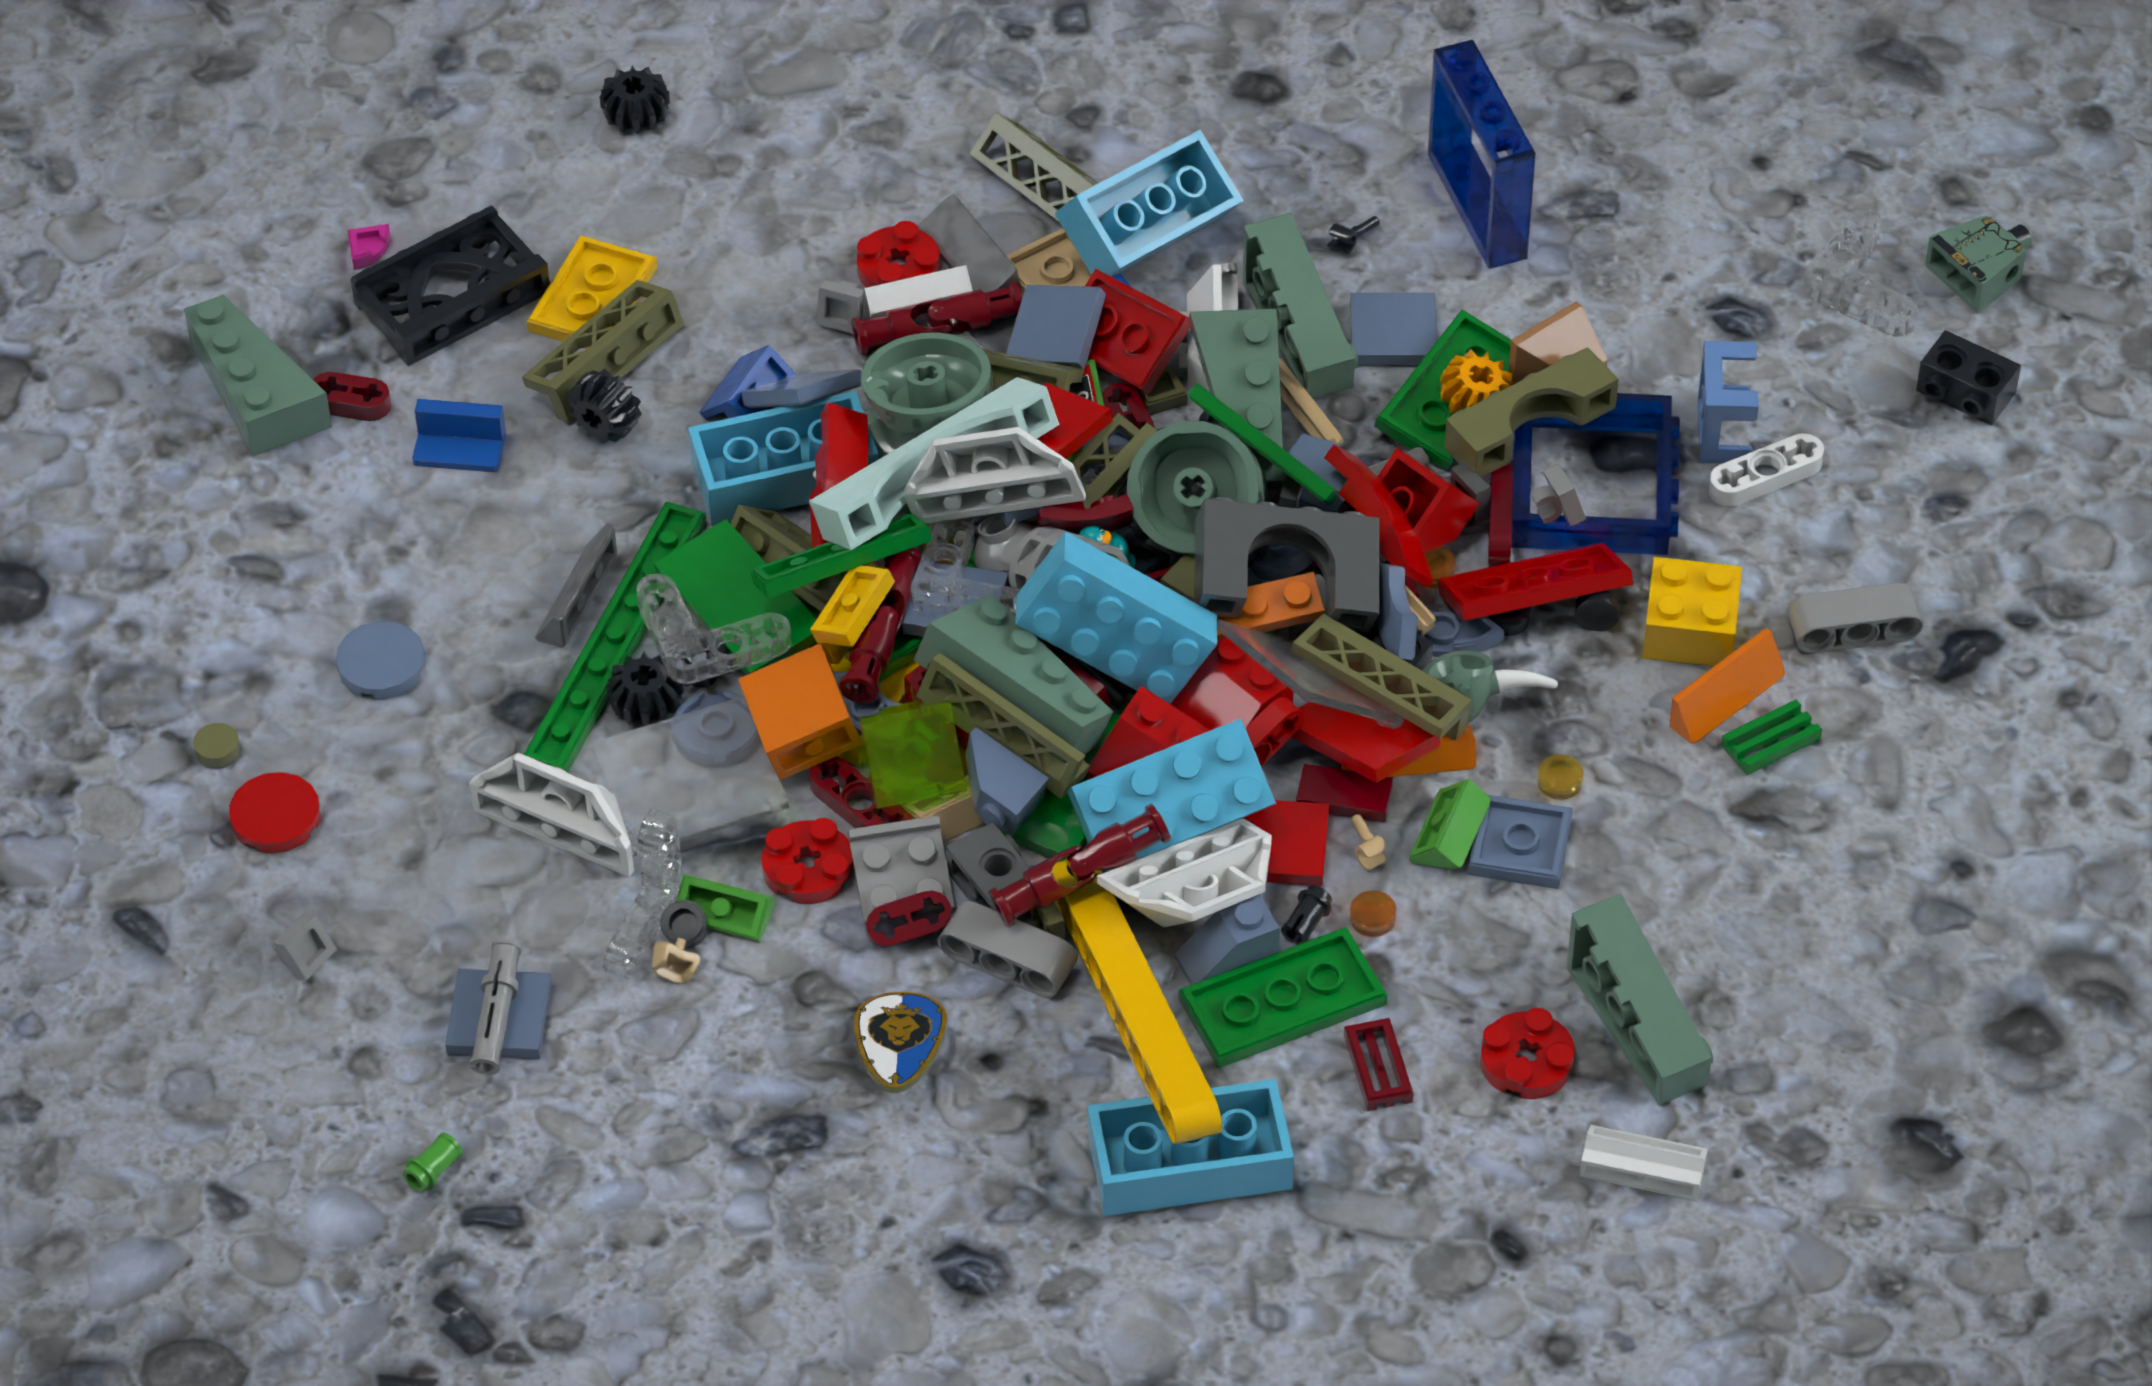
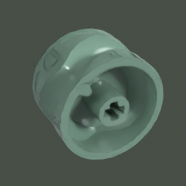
(921, 384)
(1174, 463)

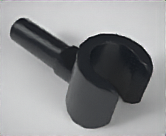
(1346, 238)

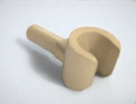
(1370, 851)

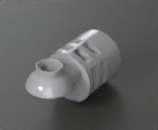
(1021, 547)

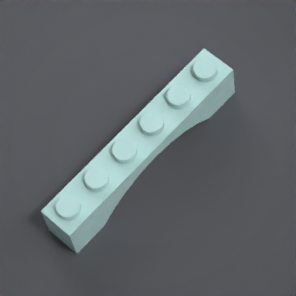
(873, 496)

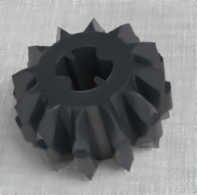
(634, 99)
(604, 406)
(643, 690)

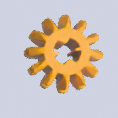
(1472, 380)

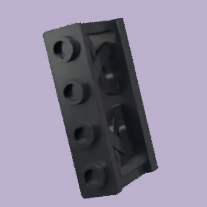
(454, 248)

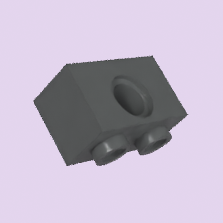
(984, 862)

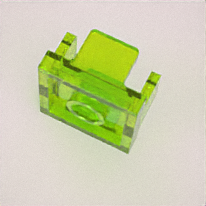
(911, 753)

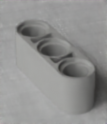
(1854, 618)
(1012, 954)

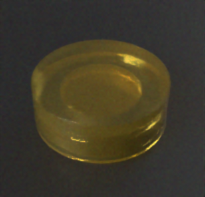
(1560, 777)

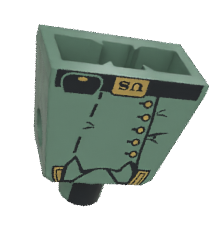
(1978, 259)

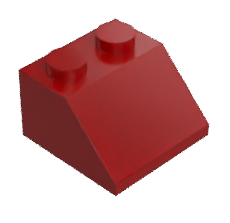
(1428, 500)
(1229, 688)
(1142, 730)

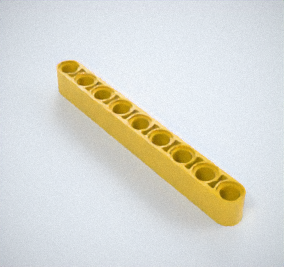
(1139, 1010)

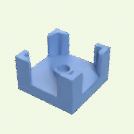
(1722, 401)

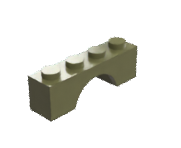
(1571, 389)

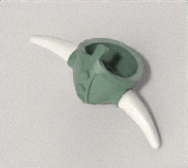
(1474, 677)

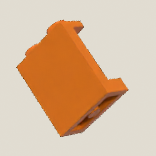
(799, 711)

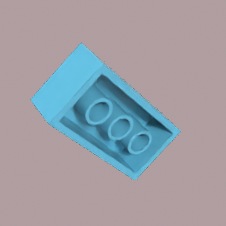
(1149, 206)
(763, 457)
(1116, 618)
(1190, 784)
(1145, 1171)

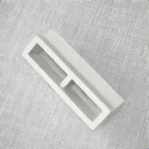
(916, 290)
(1643, 1162)

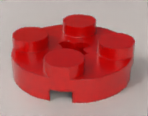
(892, 243)
(807, 839)
(1531, 1031)

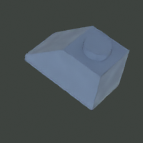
(1002, 783)
(1229, 940)

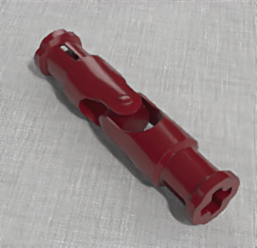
(956, 314)
(875, 645)
(1108, 850)

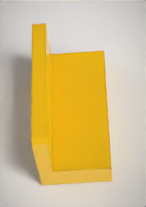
(850, 610)

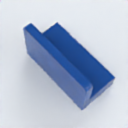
(748, 372)
(459, 435)

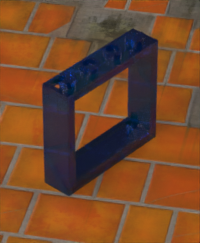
(1495, 206)
(1622, 535)

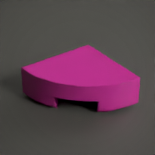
(368, 244)

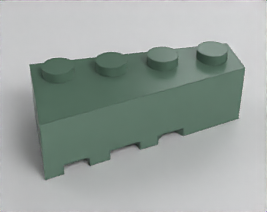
(1283, 278)
(1243, 371)
(254, 378)
(1018, 668)
(1636, 1000)

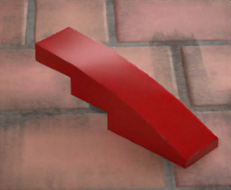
(840, 454)
(1372, 498)

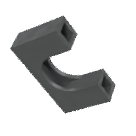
(1339, 543)

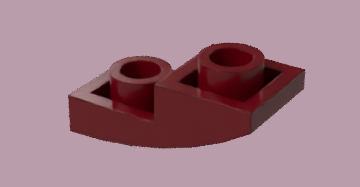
(1106, 512)

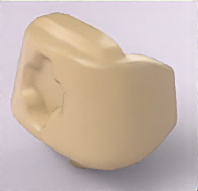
(672, 962)

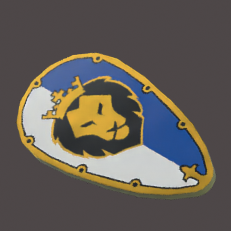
(899, 1037)

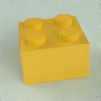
(1691, 611)

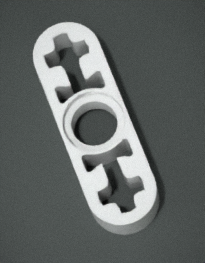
(1755, 484)

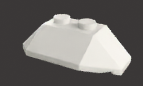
(1213, 292)
(989, 476)
(555, 810)
(1195, 875)

